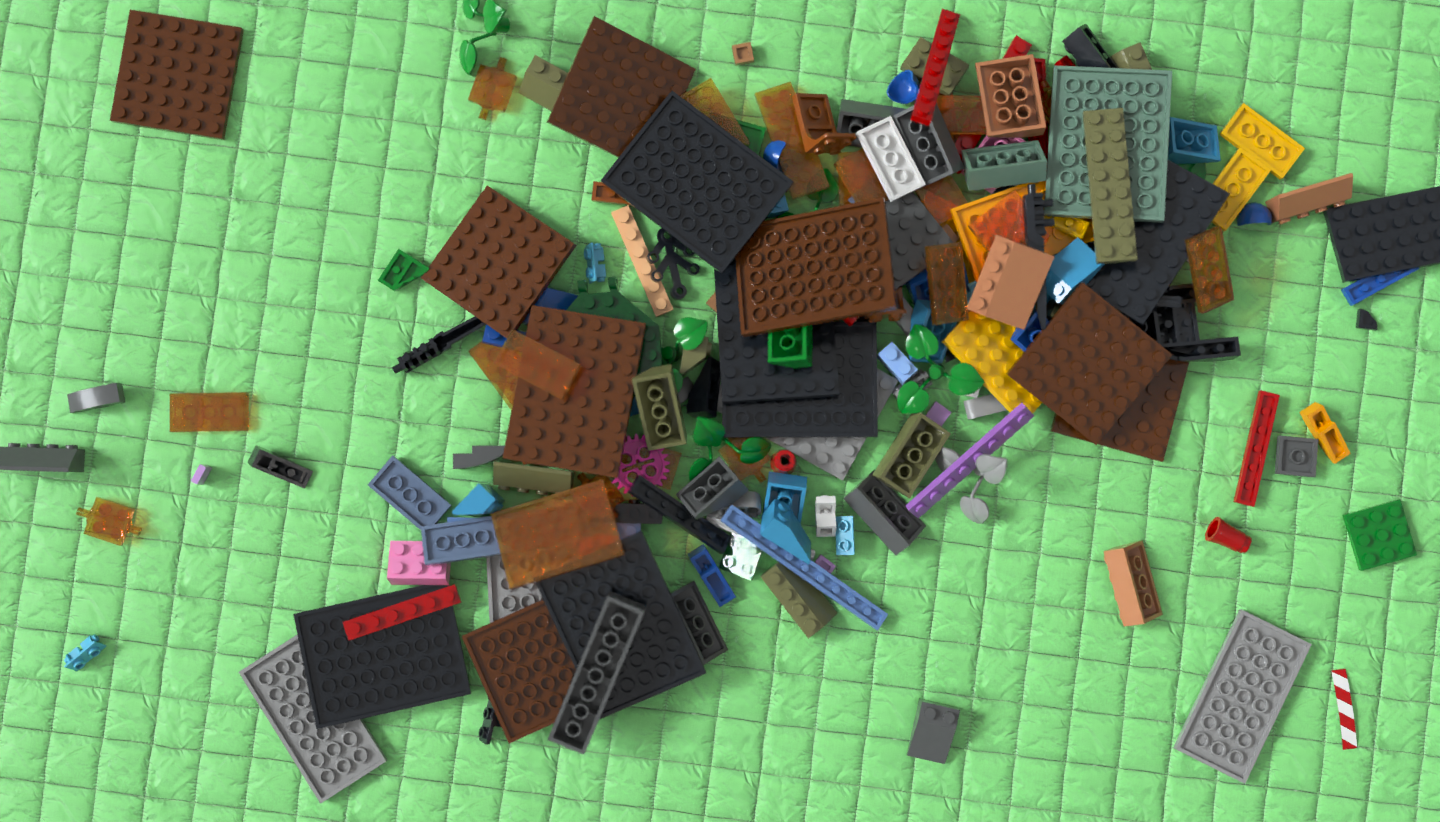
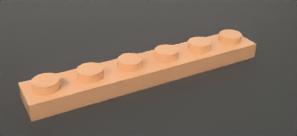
(638, 253)

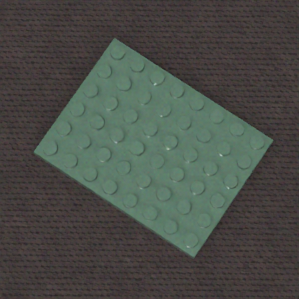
(1146, 111)

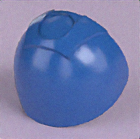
(903, 87)
(772, 153)
(1254, 213)

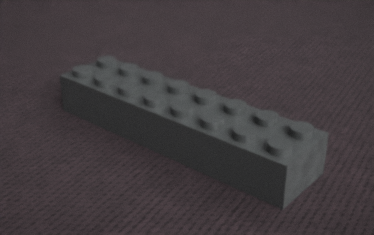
(597, 672)

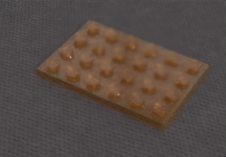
(557, 534)

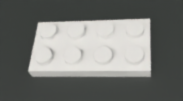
(890, 158)

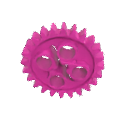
(632, 449)

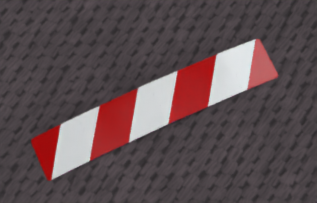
(1345, 709)

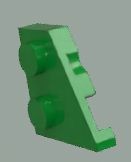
(402, 271)

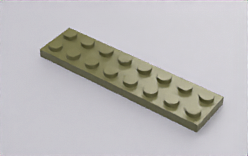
(1109, 186)

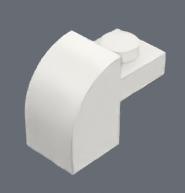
(825, 516)

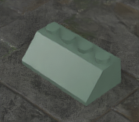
(1004, 165)

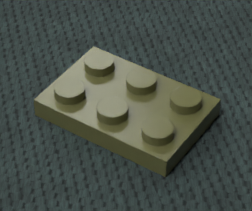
(917, 61)

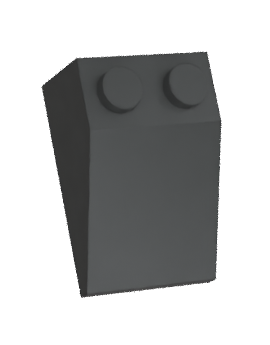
(712, 490)
(933, 731)

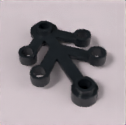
(672, 260)

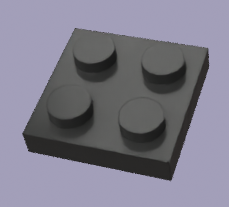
(1296, 456)

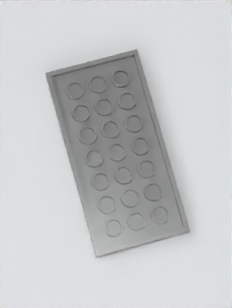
(1242, 696)
(325, 756)

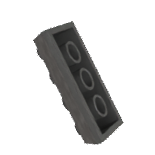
(859, 115)
(929, 145)
(42, 459)
(884, 513)
(699, 622)

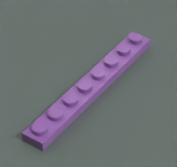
(967, 462)

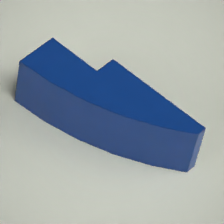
(711, 575)

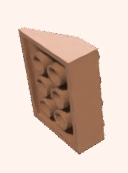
(1011, 97)
(1010, 282)

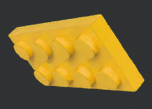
(1262, 140)
(1241, 179)

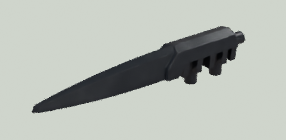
(1034, 230)
(437, 345)

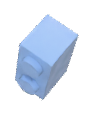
(897, 363)

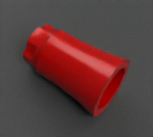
(776, 465)
(1227, 536)

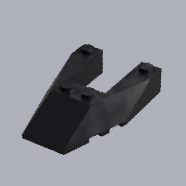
(1179, 334)

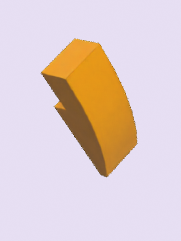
(1325, 431)

